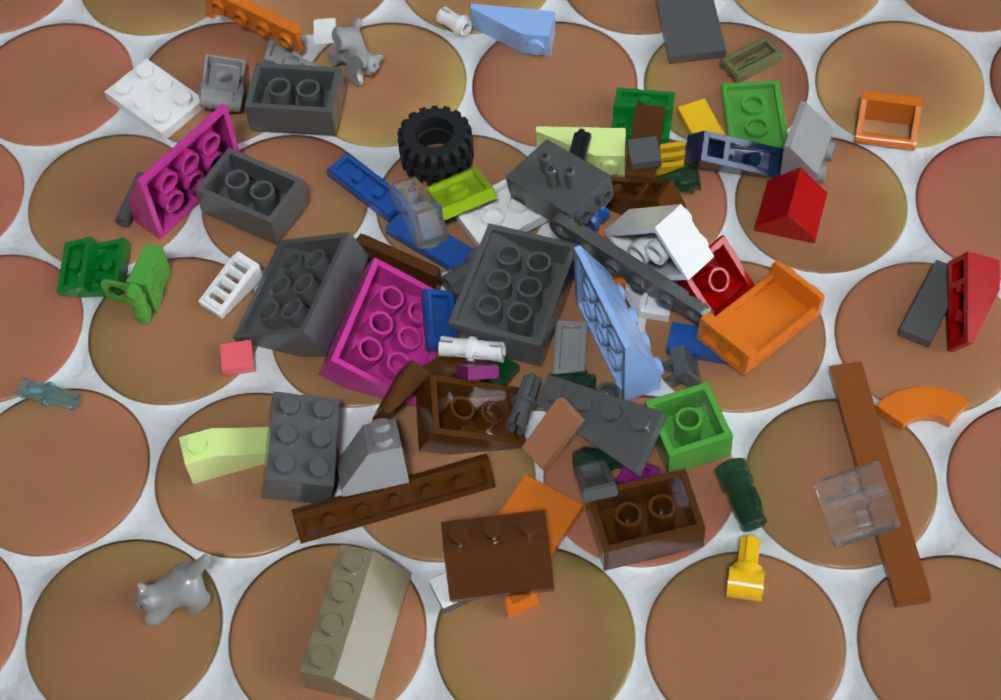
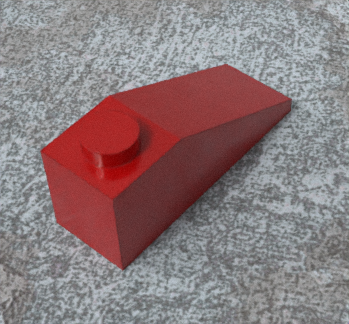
(971, 292)

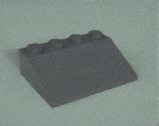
(515, 291)
(304, 294)

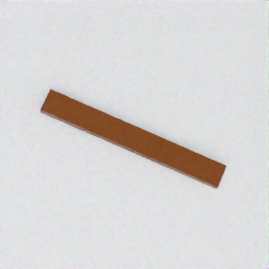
(868, 445)

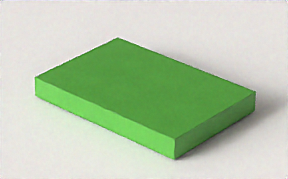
(754, 112)

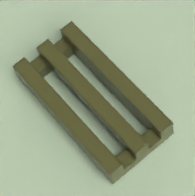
(755, 62)

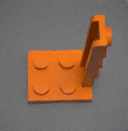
(259, 20)

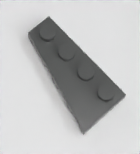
(611, 423)

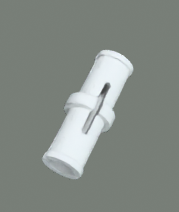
(472, 349)

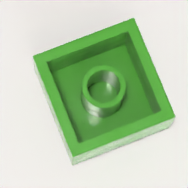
(693, 428)

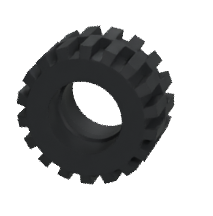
(430, 128)

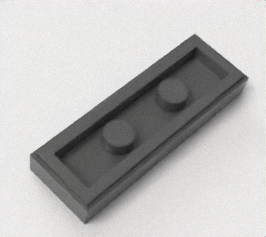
(928, 307)

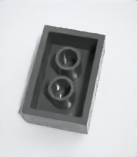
(295, 98)
(252, 195)
(300, 448)

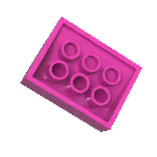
(168, 188)
(378, 332)

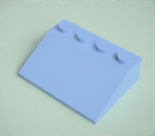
(615, 328)

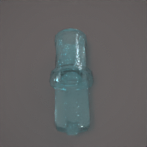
(48, 394)

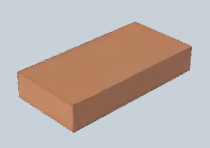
(553, 433)

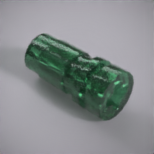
(742, 496)

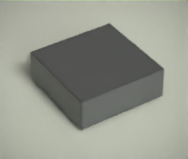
(644, 153)

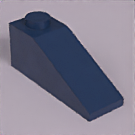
(732, 155)

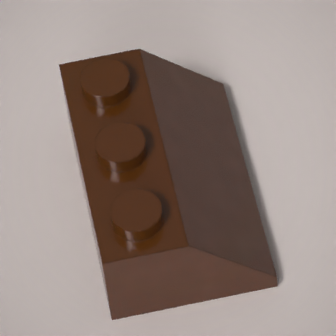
(497, 556)

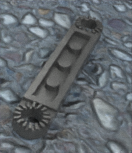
(640, 276)

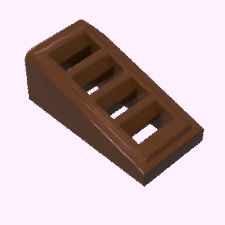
(405, 383)

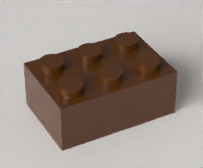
(646, 520)

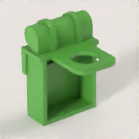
(144, 284)

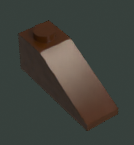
(642, 193)

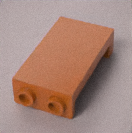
(761, 319)

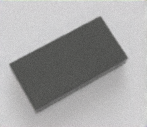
(595, 481)

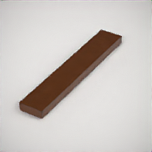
(422, 491)

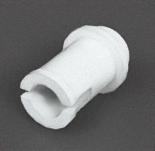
(458, 23)

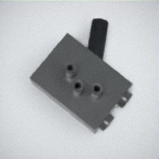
(561, 181)

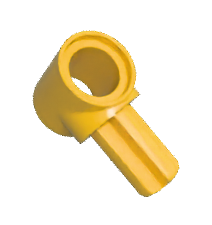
(745, 575)

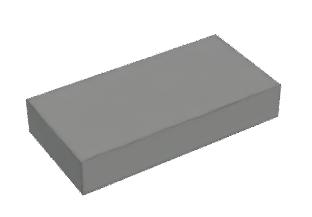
(570, 346)

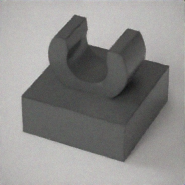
(684, 367)

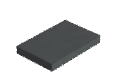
(690, 30)

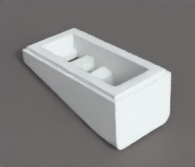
(231, 270)

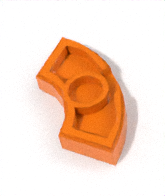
(922, 404)

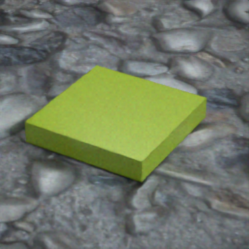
(462, 192)

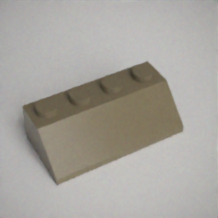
(355, 624)

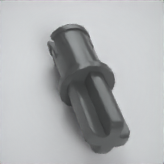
(523, 404)

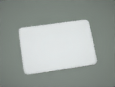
(323, 30)

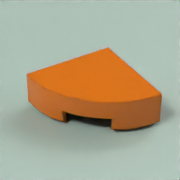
(520, 603)

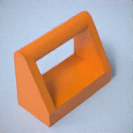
(892, 109)

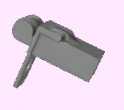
(222, 83)

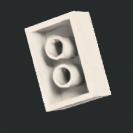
(662, 240)

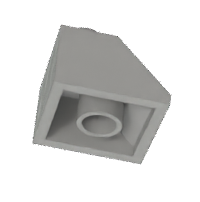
(808, 144)
(373, 459)

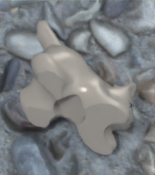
(350, 49)
(177, 589)

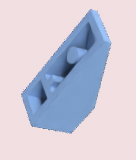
(519, 28)

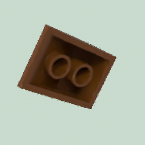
(464, 416)

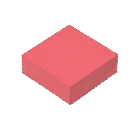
(237, 358)

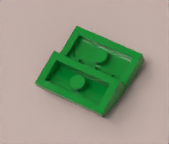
(625, 105)
(88, 263)

